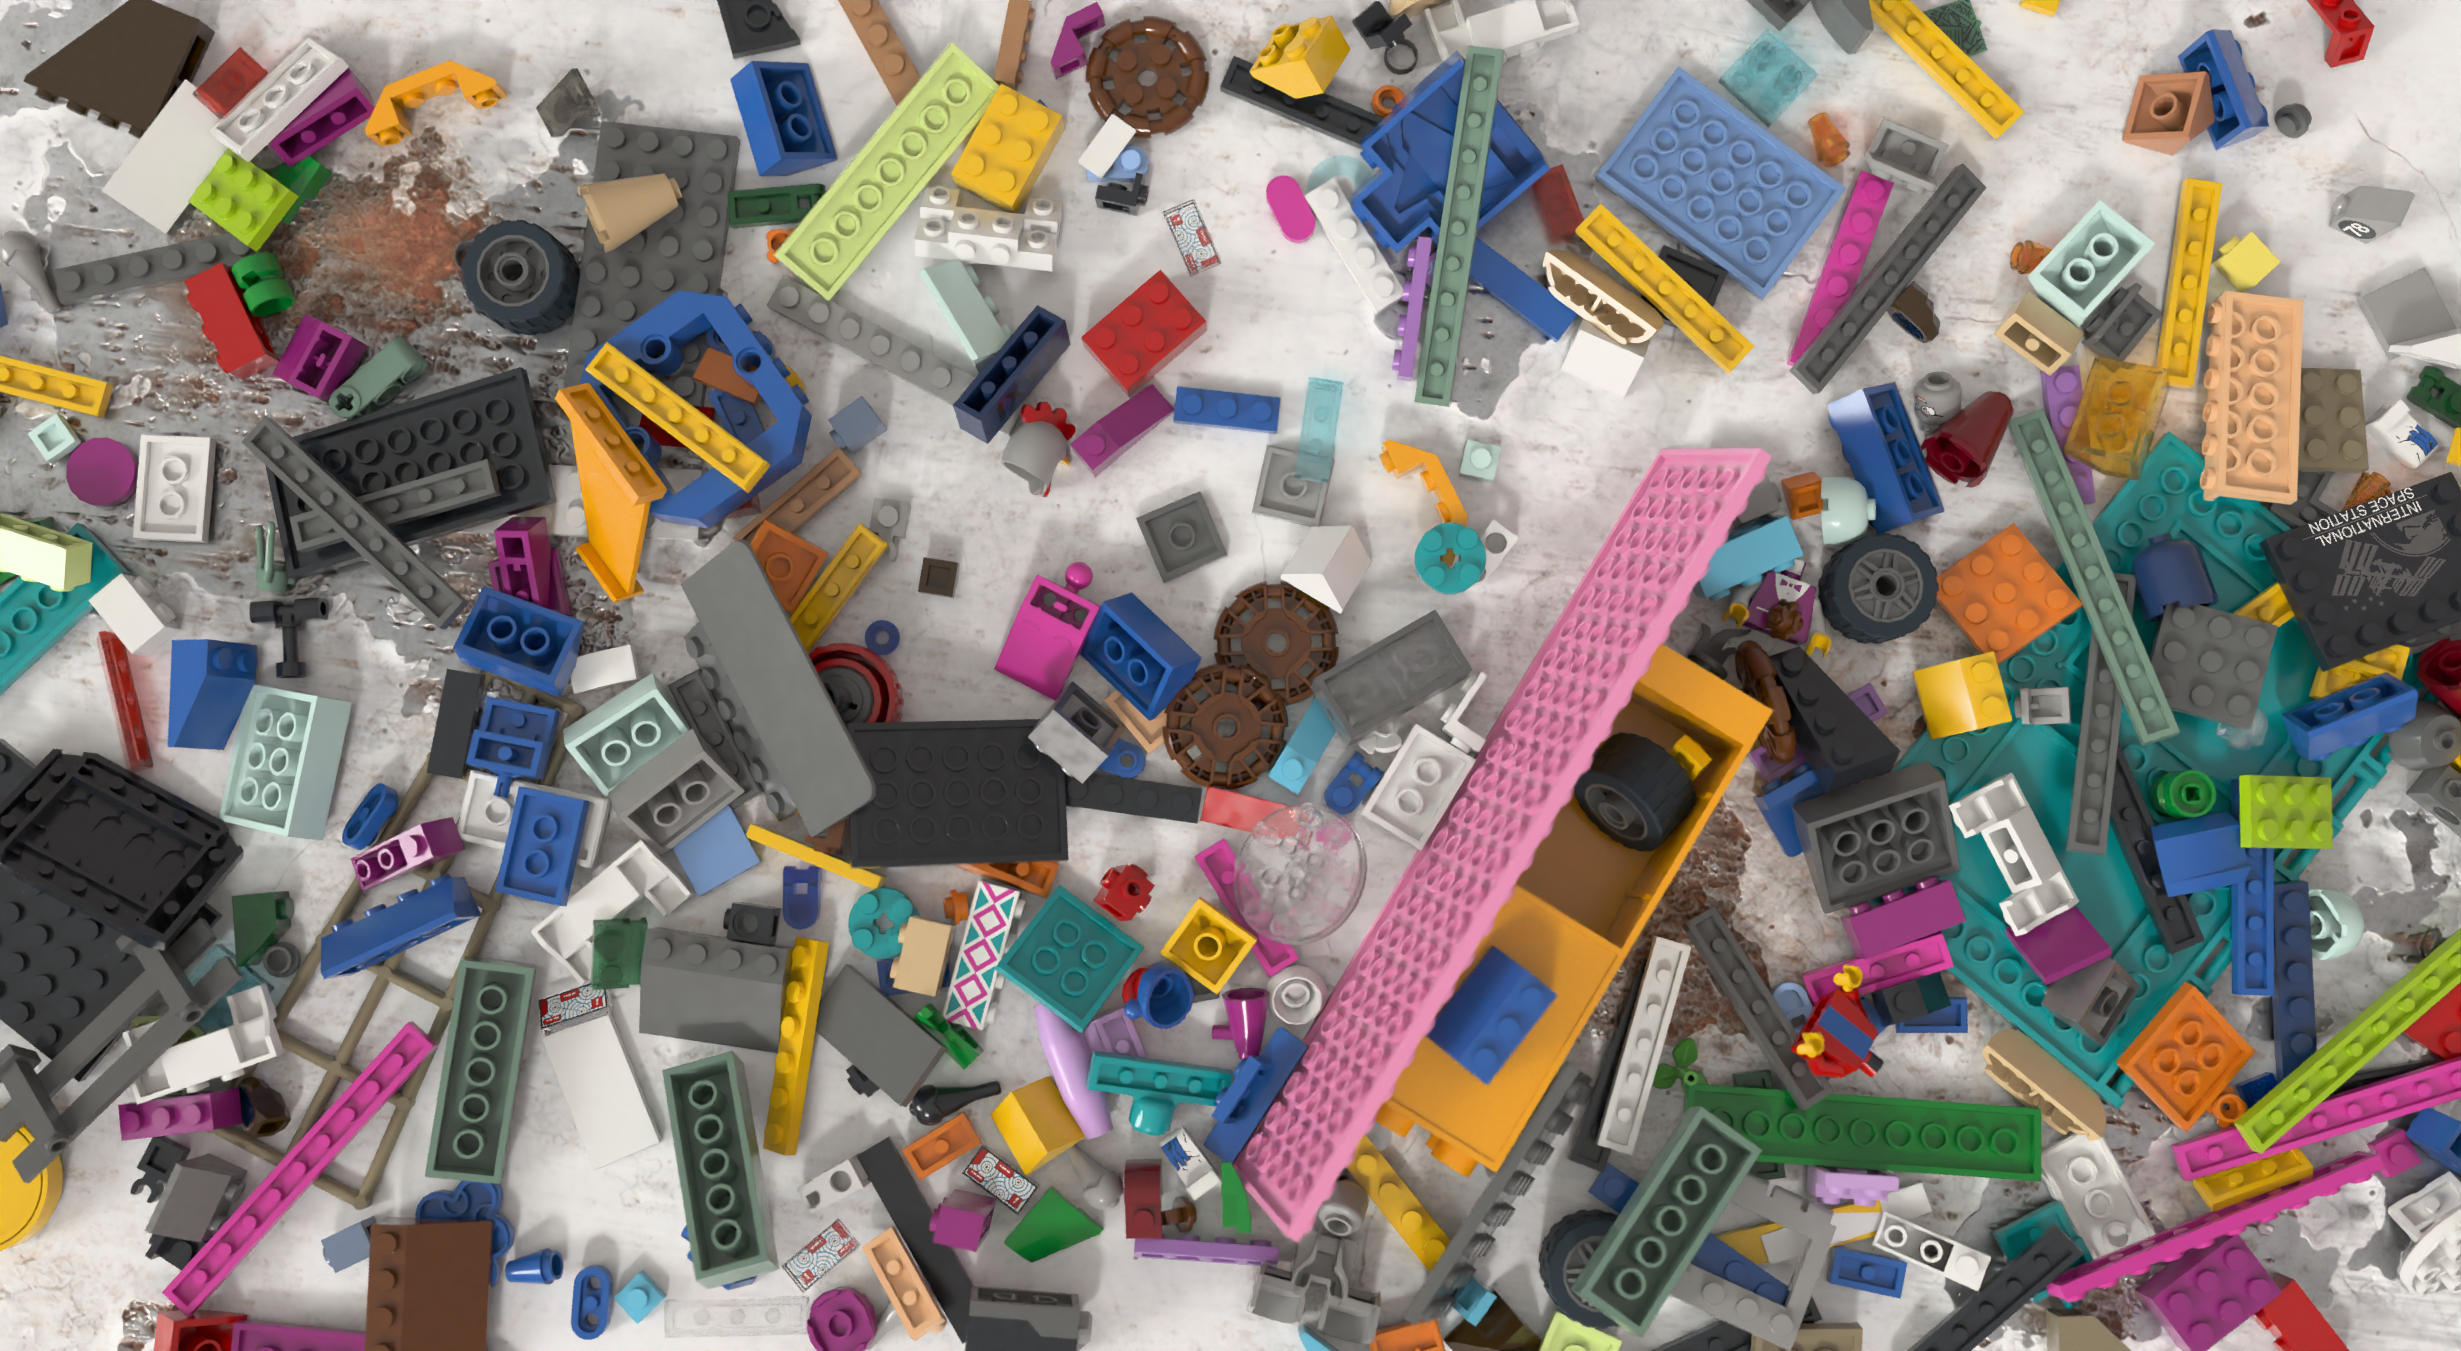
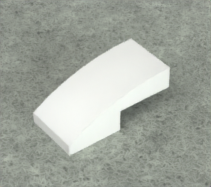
(605, 669)

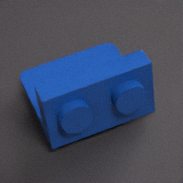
(1776, 805)

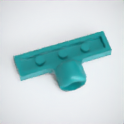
(1155, 1086)

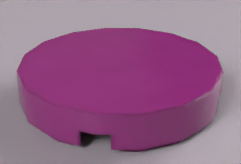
(102, 472)
(842, 1321)

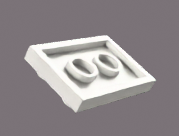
(174, 488)
(1418, 787)

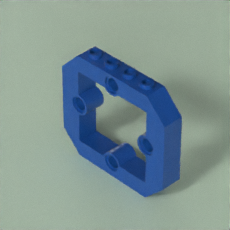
(672, 327)

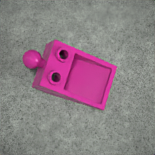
(1049, 638)

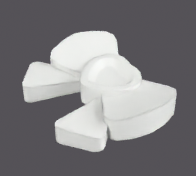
(1384, 740)

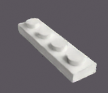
(1354, 246)

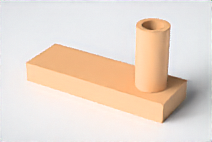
(904, 1285)

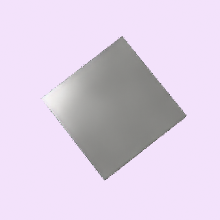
(2406, 311)
(1286, 497)

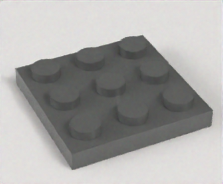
(2212, 662)

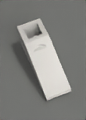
(1932, 1250)

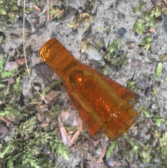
(2367, 489)

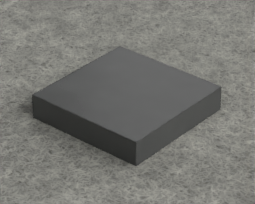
(1181, 537)

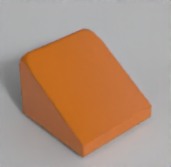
(1803, 495)

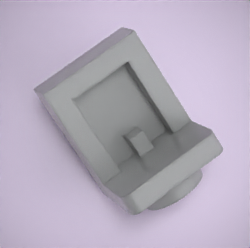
(2044, 706)

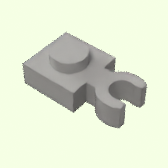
(890, 521)

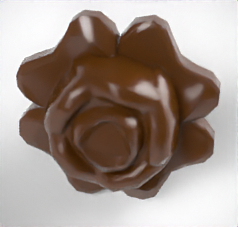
(1784, 620)

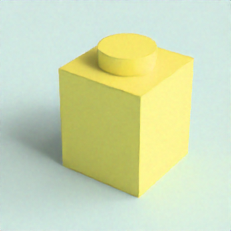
(2245, 261)

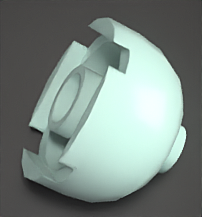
(1845, 510)
(2334, 923)

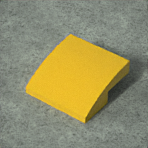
(2388, 660)

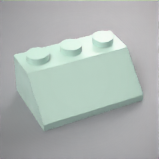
(2089, 263)
(966, 310)
(625, 733)

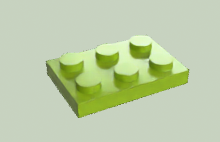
(243, 199)
(2285, 812)

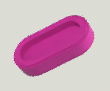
(1290, 209)

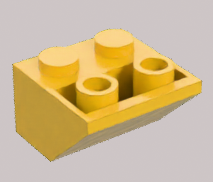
(1302, 57)

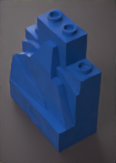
(1415, 156)

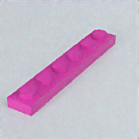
(1844, 257)

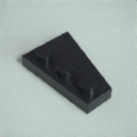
(755, 27)

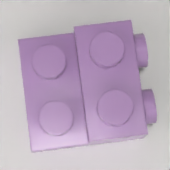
(1861, 1185)

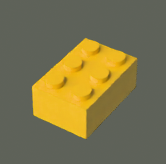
(1008, 150)

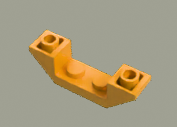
(388, 120)
(1405, 459)

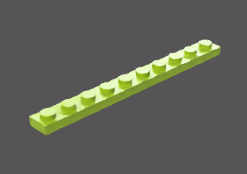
(2352, 1047)

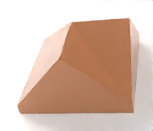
(2169, 111)

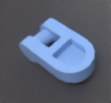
(1127, 164)
(1792, 1001)

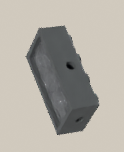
(1390, 678)

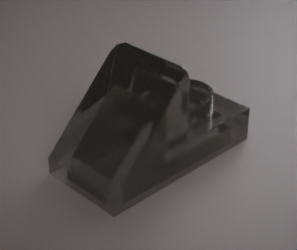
(567, 104)

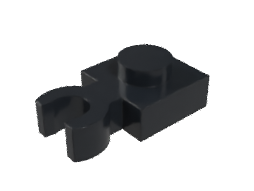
(158, 1164)

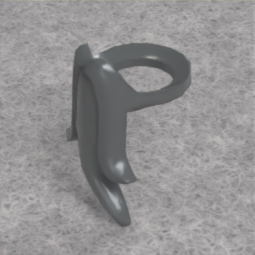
(1710, 653)

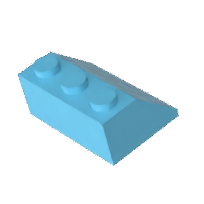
(1748, 554)

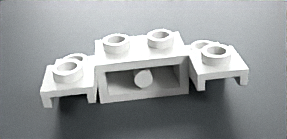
(1513, 27)
(987, 235)
(2020, 851)
(609, 896)
(214, 1054)

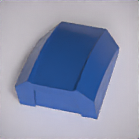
(2200, 853)

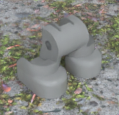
(1328, 1261)

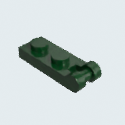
(771, 205)
(2447, 402)

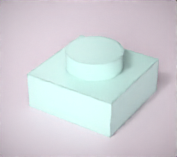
(55, 438)
(1479, 460)

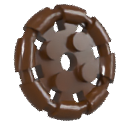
(1148, 57)
(1281, 621)
(1757, 677)
(1204, 726)

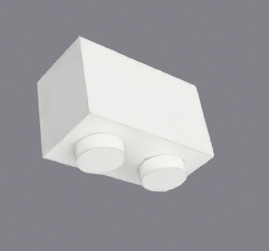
(135, 614)

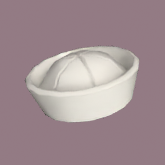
(1299, 984)

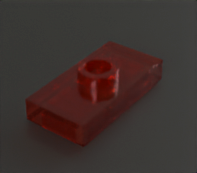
(229, 83)
(1557, 203)

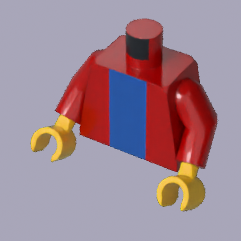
(1839, 1032)

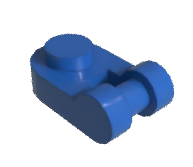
(1342, 793)

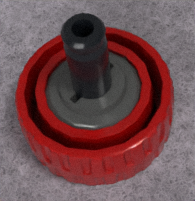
(859, 683)

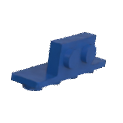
(1252, 1094)

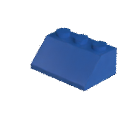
(2234, 99)
(782, 117)
(520, 641)
(1139, 654)
(2350, 716)
(1490, 1014)

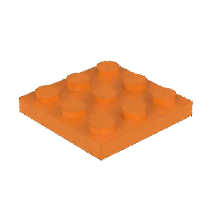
(2005, 595)
(2185, 1056)

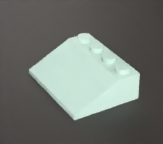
(285, 762)

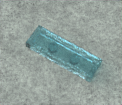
(1318, 430)

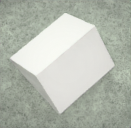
(1603, 360)
(1328, 565)

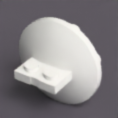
(2434, 1225)

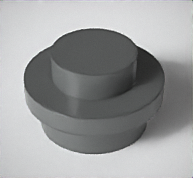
(2293, 120)
(281, 959)

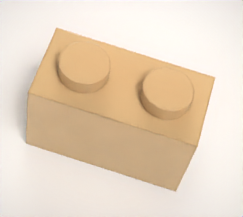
(2039, 333)
(922, 955)

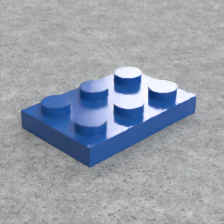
(542, 846)

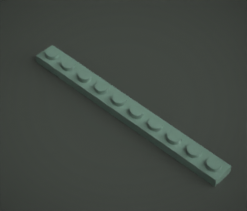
(1459, 225)
(2093, 578)

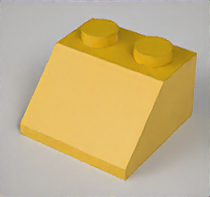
(1962, 695)

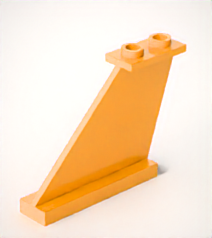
(614, 489)

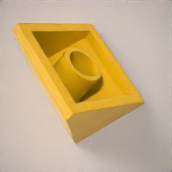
(1208, 945)
(1036, 1124)

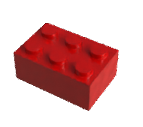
(1144, 333)

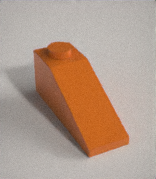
(1029, 877)

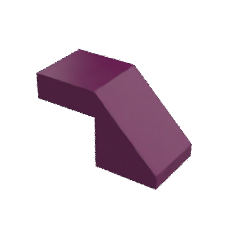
(1068, 52)

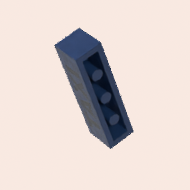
(1012, 374)

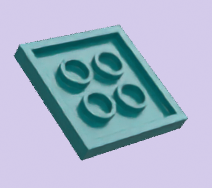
(1069, 958)

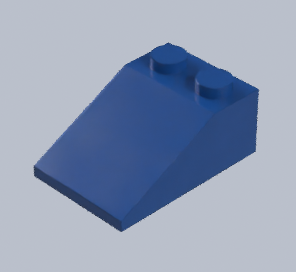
(208, 691)

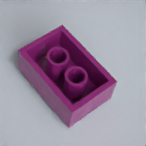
(2208, 1292)

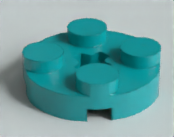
(1436, 573)
(868, 909)

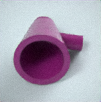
(1246, 1017)

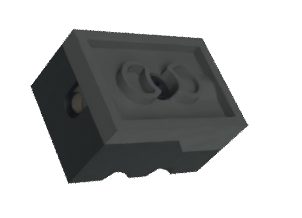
(1025, 1321)

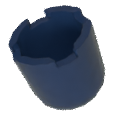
(2171, 573)

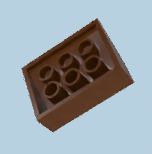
(429, 1284)

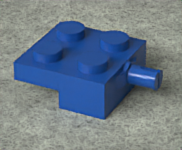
(513, 741)

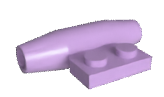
(1070, 1058)

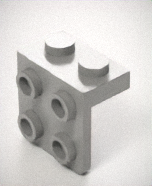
(1905, 155)

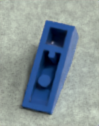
(2438, 1137)

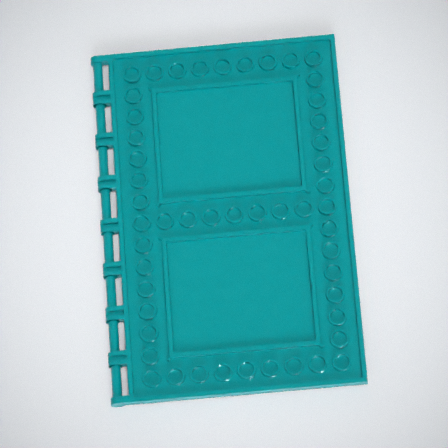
(2045, 760)

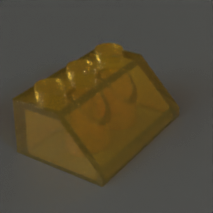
(2118, 417)

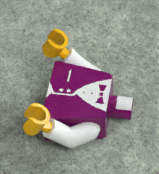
(1754, 601)

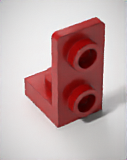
(2349, 30)

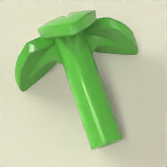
(1684, 1055)

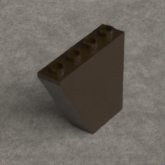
(125, 65)

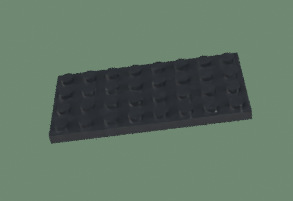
(420, 439)

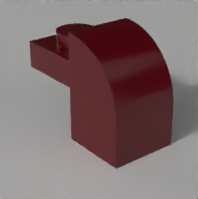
(1143, 1198)

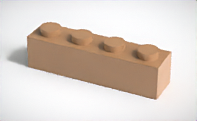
(1013, 43)

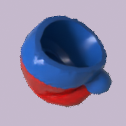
(1159, 1005)

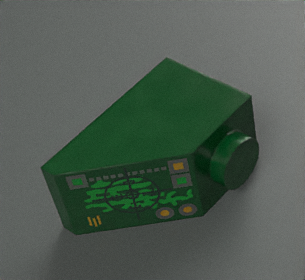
(259, 923)

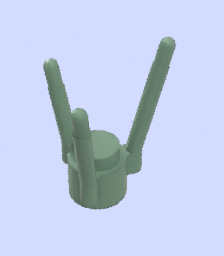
(270, 575)

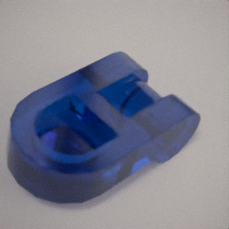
(801, 910)

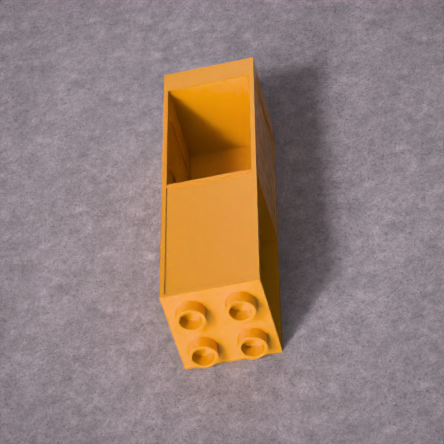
(1576, 921)

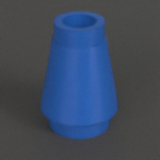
(536, 1268)

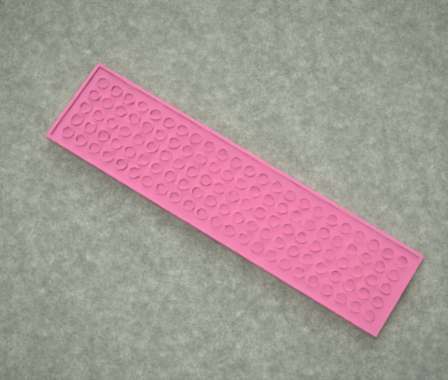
(1493, 826)

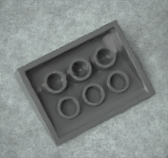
(1877, 836)
(713, 989)

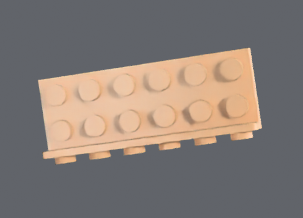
(2253, 398)

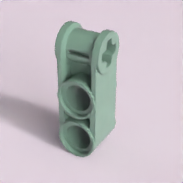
(378, 380)

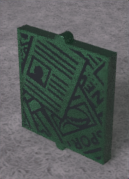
(1960, 25)

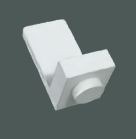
(1463, 737)

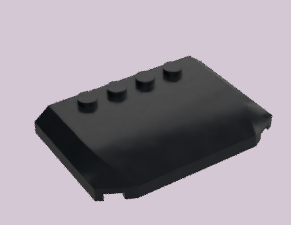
(114, 846)

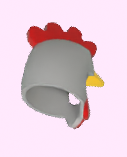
(1038, 446)

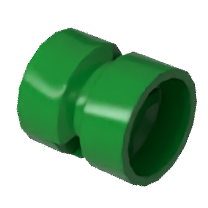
(263, 284)
(2182, 794)

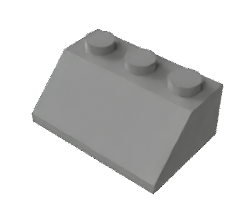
(675, 792)

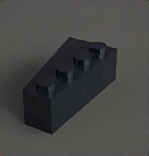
(1829, 726)

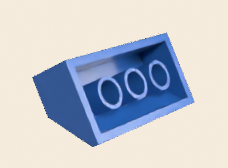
(1885, 456)
(397, 927)

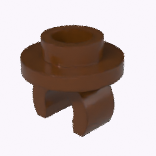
(1182, 1214)

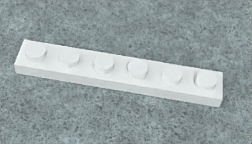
(1643, 1045)

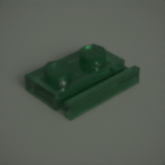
(617, 952)

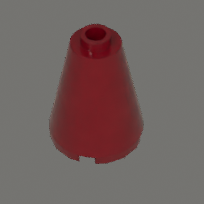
(1969, 440)
(2441, 673)

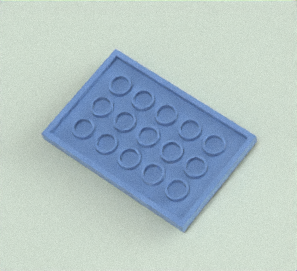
(1720, 183)

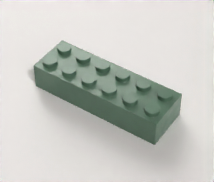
(480, 1070)
(720, 1170)
(1666, 1220)

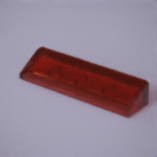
(124, 702)

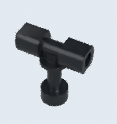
(289, 619)

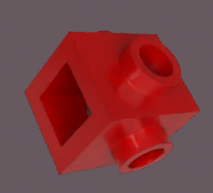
(1124, 891)

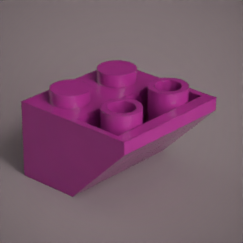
(319, 358)

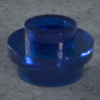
(872, 633)

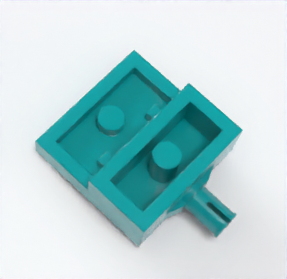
(2022, 1232)

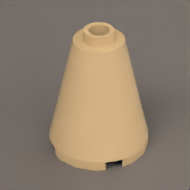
(627, 206)

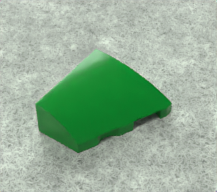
(303, 179)
(960, 1044)
(1234, 1200)
(1051, 1227)

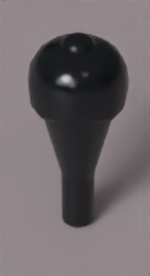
(935, 1103)

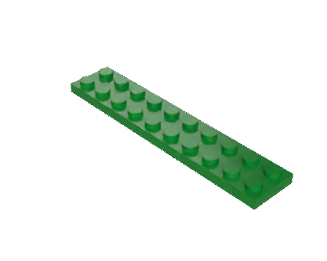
(1881, 1132)

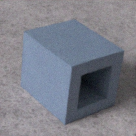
(856, 425)
(348, 1245)

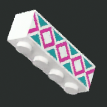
(983, 946)

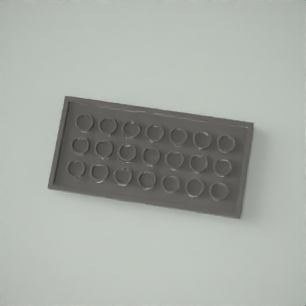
(670, 255)
(1494, 1205)

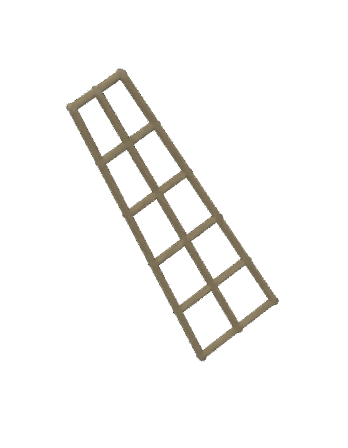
(387, 973)

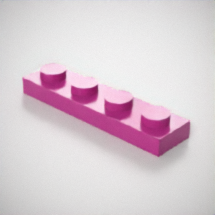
(1218, 866)
(1885, 969)

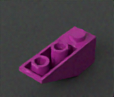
(407, 853)

